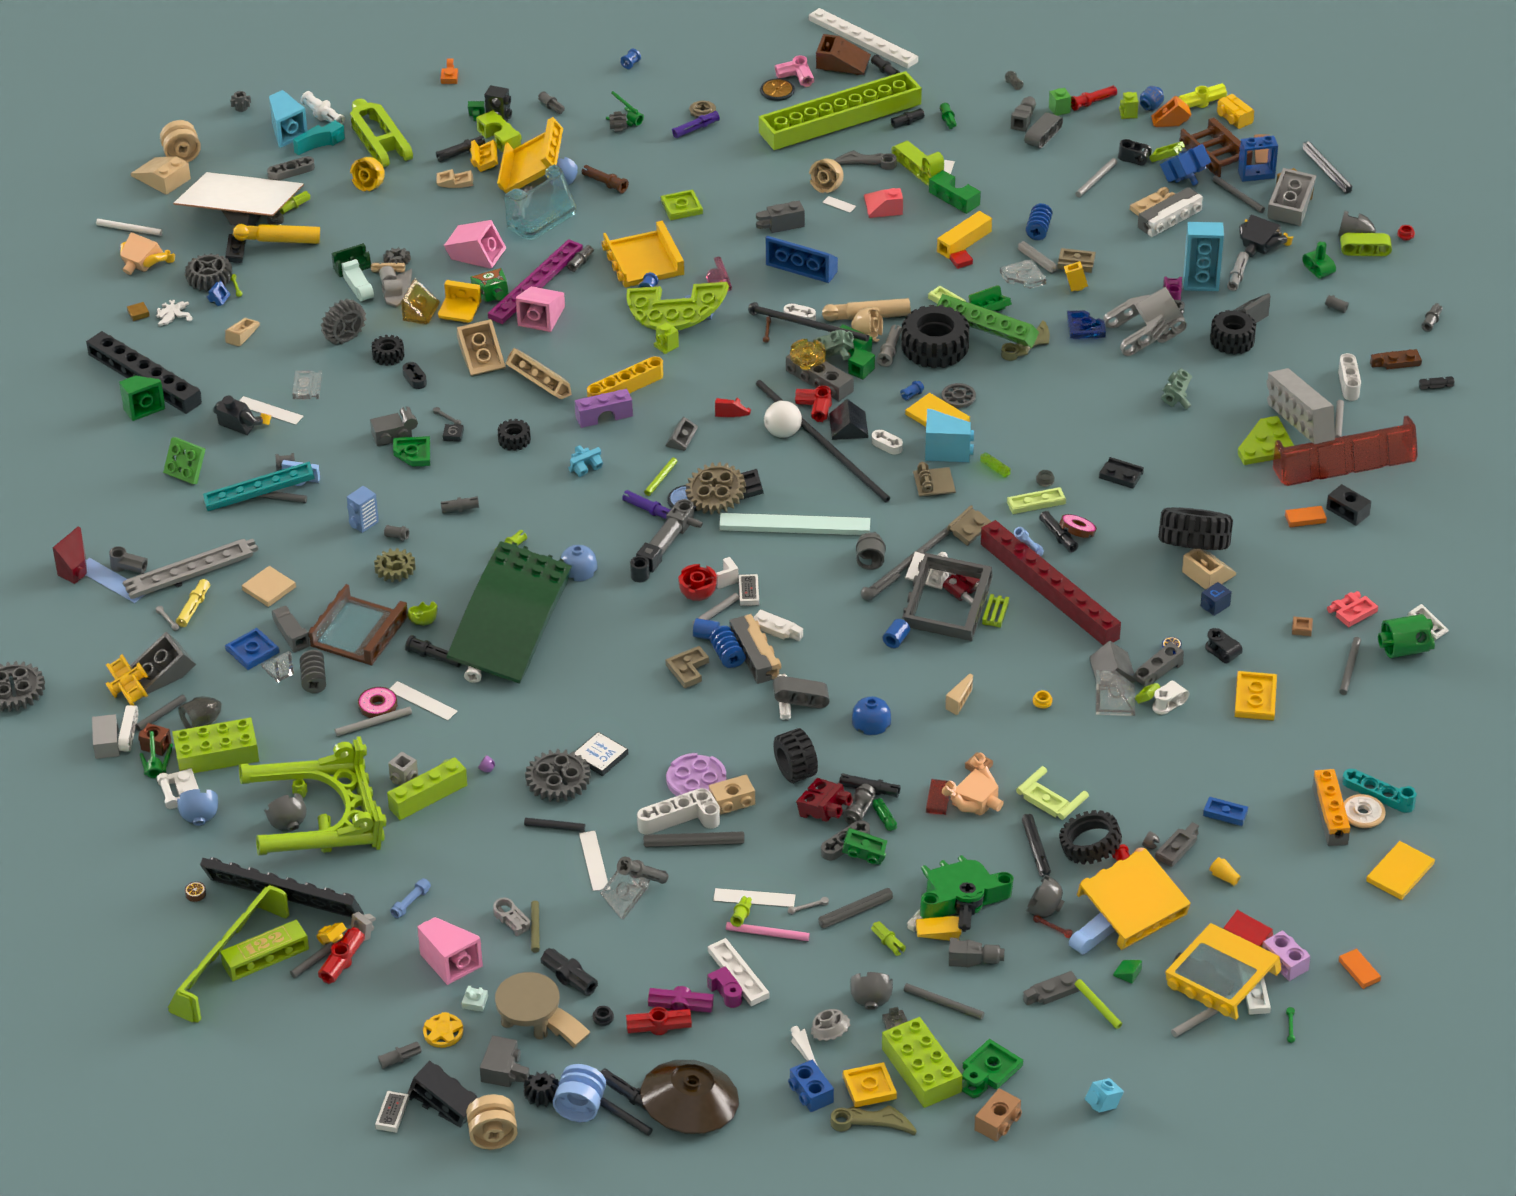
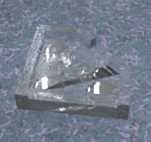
(1024, 273)

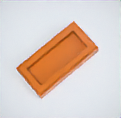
(1305, 516)
(1359, 968)

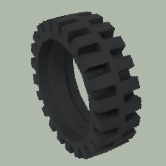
(1085, 823)

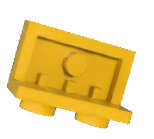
(484, 156)

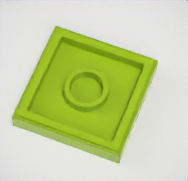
(681, 204)

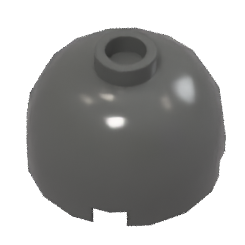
(286, 812)
(1046, 898)
(871, 990)

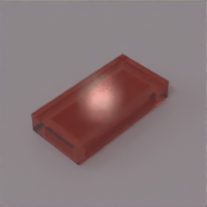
(937, 802)

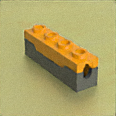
(1331, 807)

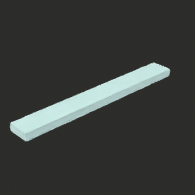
(794, 524)

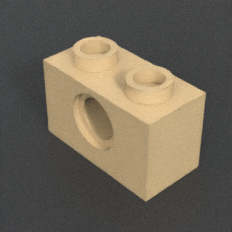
(733, 794)

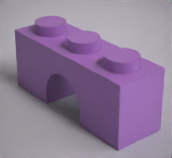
(588, 409)

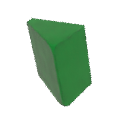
(1128, 970)

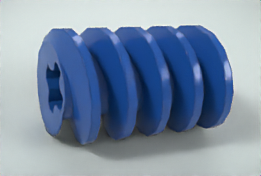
(1039, 221)
(727, 647)

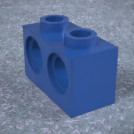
(811, 1086)

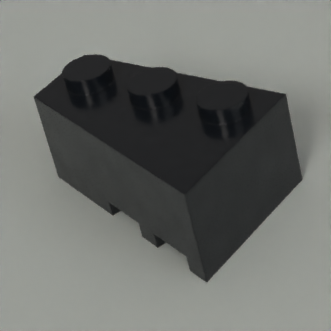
(441, 1093)

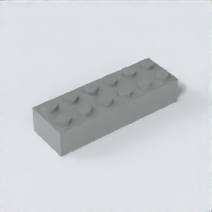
(1301, 406)

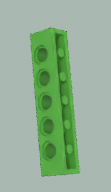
(993, 322)

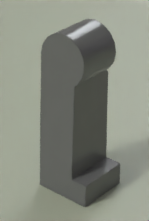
(290, 628)
(1159, 664)

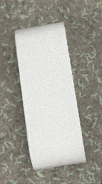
(1349, 377)

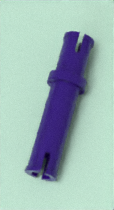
(712, 117)
(655, 508)

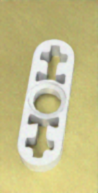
(128, 728)

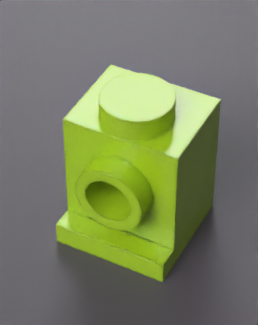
(1129, 105)
(666, 338)

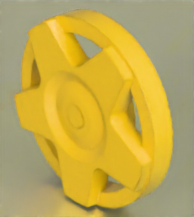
(443, 1028)

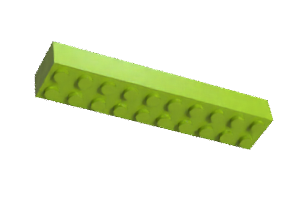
(840, 110)

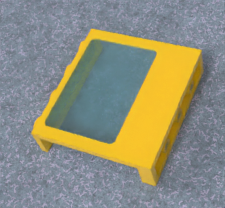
(1220, 969)

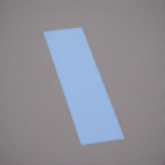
(108, 578)

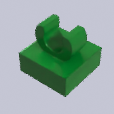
(476, 108)

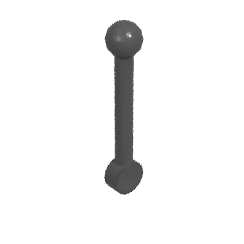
(436, 410)

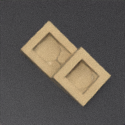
(451, 180)
(567, 1027)

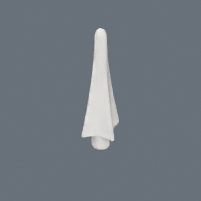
(801, 1042)

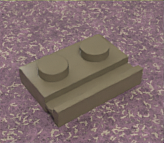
(1071, 256)
(968, 525)

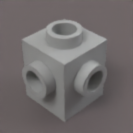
(402, 768)

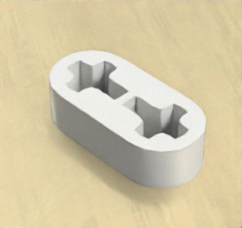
(800, 311)
(887, 442)

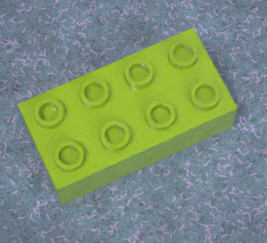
(216, 746)
(922, 1062)

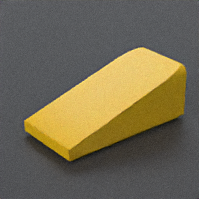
(938, 928)

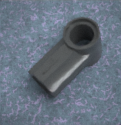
(121, 560)

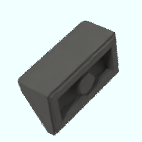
(682, 434)

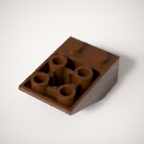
(840, 55)

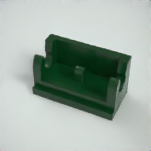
(355, 252)

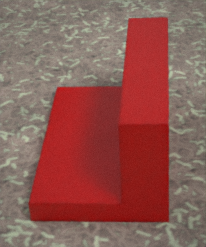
(1248, 928)

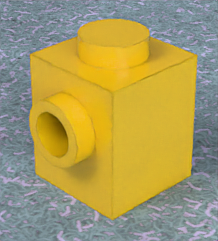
(1076, 276)

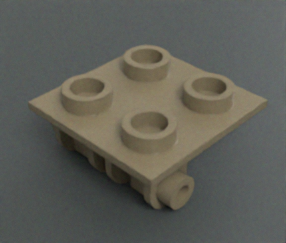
(933, 481)

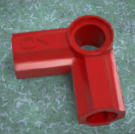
(819, 398)

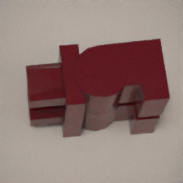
(824, 801)

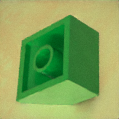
(141, 396)

